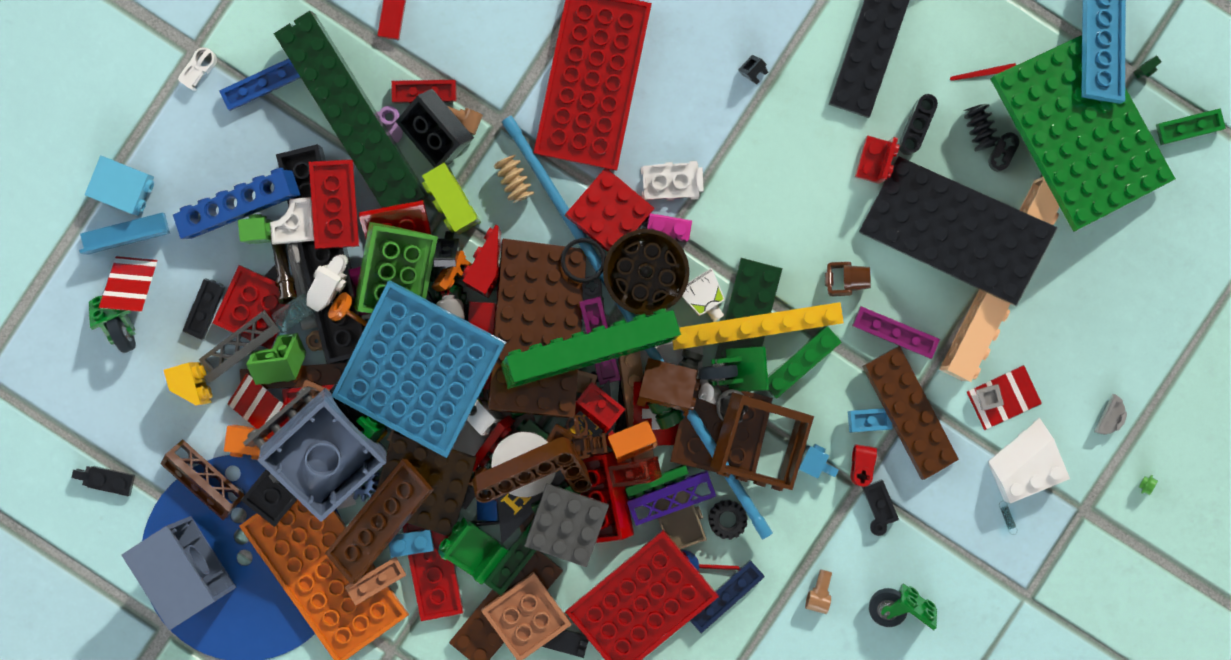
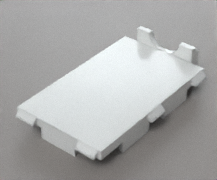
(672, 181)

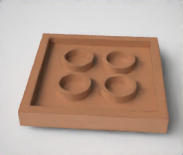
(526, 617)

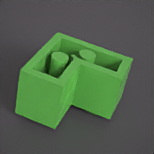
(278, 363)

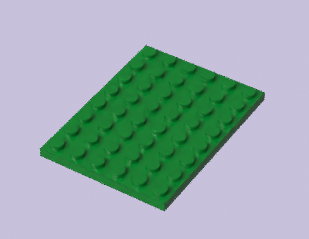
(1085, 148)

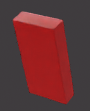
(391, 19)

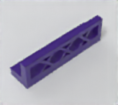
(672, 488)

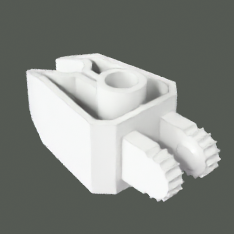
(327, 283)

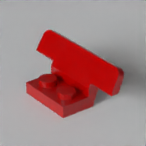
(599, 408)

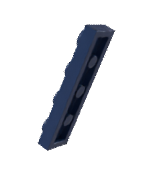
(729, 594)

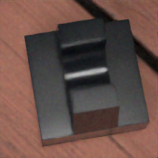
(752, 67)

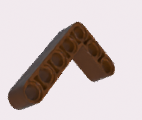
(531, 467)

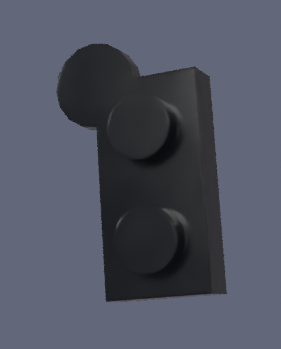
(881, 507)

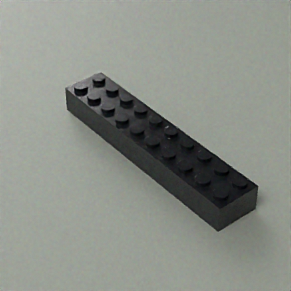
(340, 336)

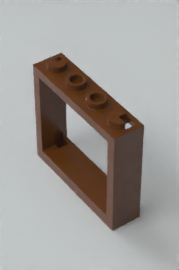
(793, 453)

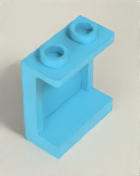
(120, 186)

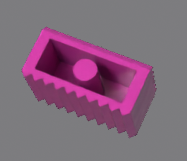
(674, 227)

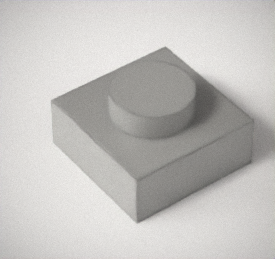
(989, 397)

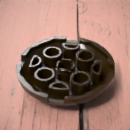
(651, 293)

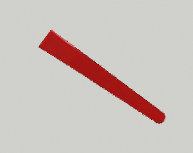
(994, 70)

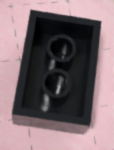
(434, 129)

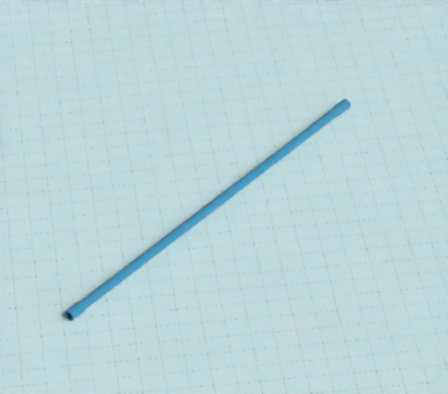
(516, 134)

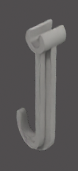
(300, 281)

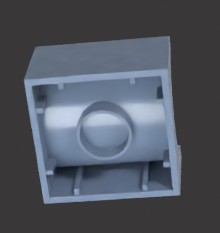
(321, 456)
(178, 571)

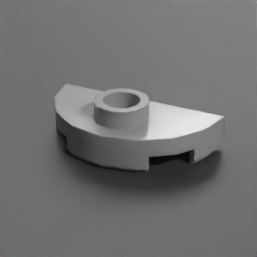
(1113, 416)

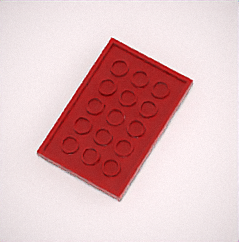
(642, 601)

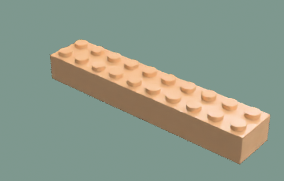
(988, 311)

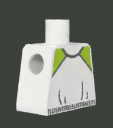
(704, 295)
(482, 419)

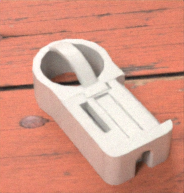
(194, 71)

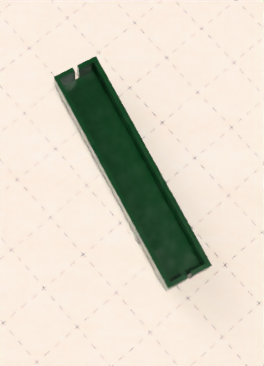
(349, 112)

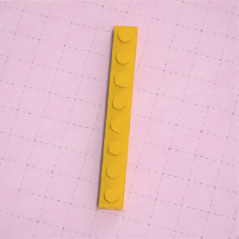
(759, 325)

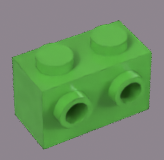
(255, 229)

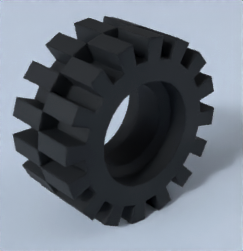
(737, 528)

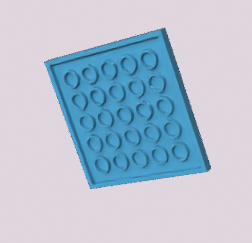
(418, 369)

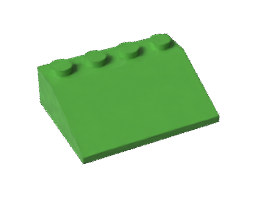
(396, 257)

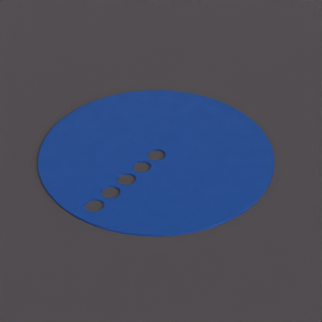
(256, 616)

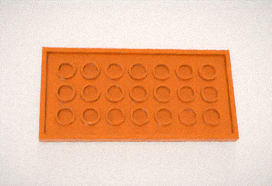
(298, 561)

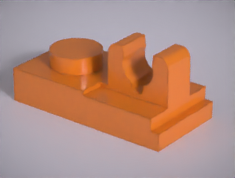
(445, 278)

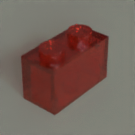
(635, 472)

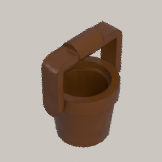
(854, 278)

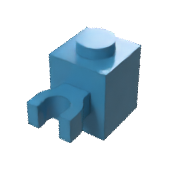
(815, 460)

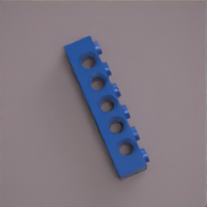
(284, 189)

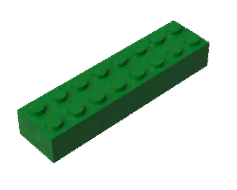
(590, 348)

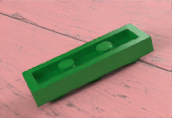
(1190, 126)
(676, 474)

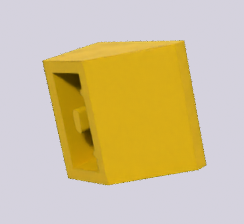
(189, 382)

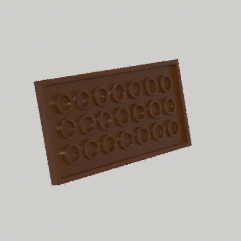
(533, 308)

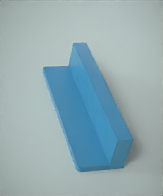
(124, 233)

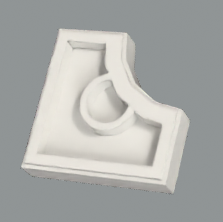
(295, 224)

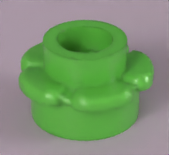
(1148, 484)

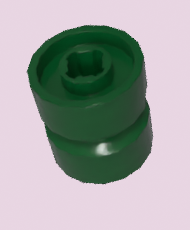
(666, 416)

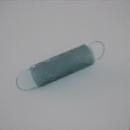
(1008, 517)

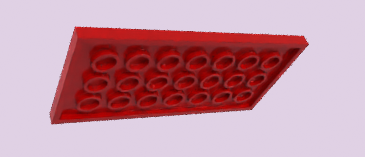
(592, 81)

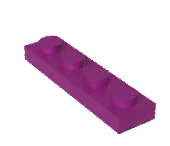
(594, 317)
(895, 332)

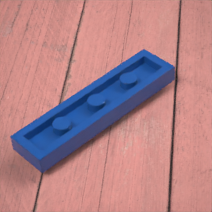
(259, 84)

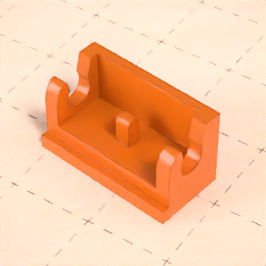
(632, 441)

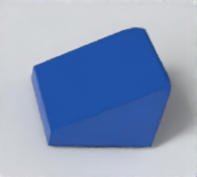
(487, 511)

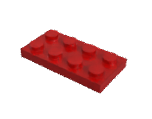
(333, 204)

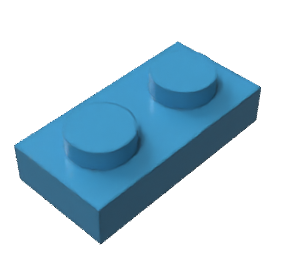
(868, 420)
(411, 543)

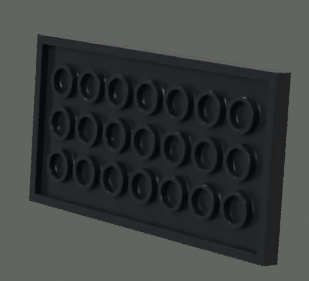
(958, 231)

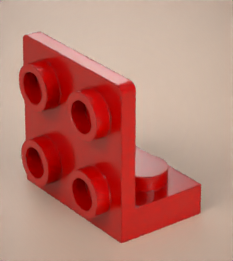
(877, 159)

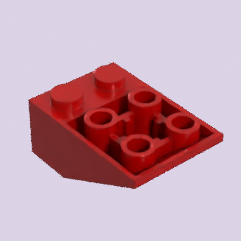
(484, 272)

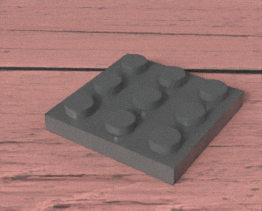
(566, 525)

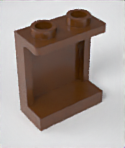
(668, 386)

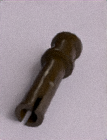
(284, 279)

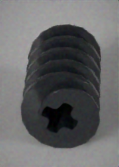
(981, 127)

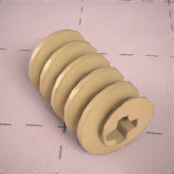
(513, 179)

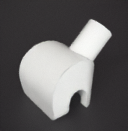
(708, 392)

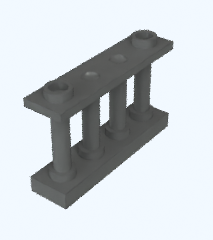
(256, 436)

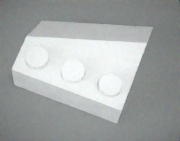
(1028, 464)

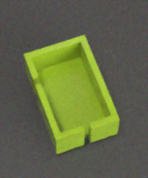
(450, 199)

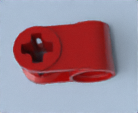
(863, 462)

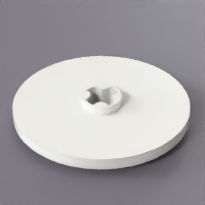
(516, 445)

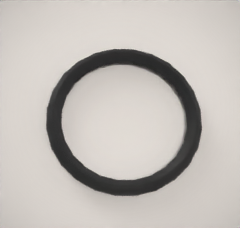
(564, 252)

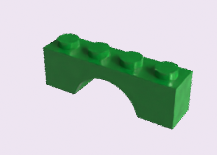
(802, 361)

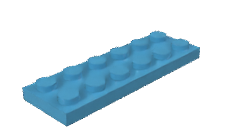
(1104, 50)

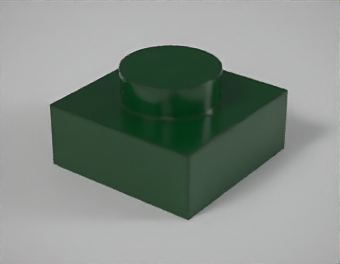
(1148, 67)

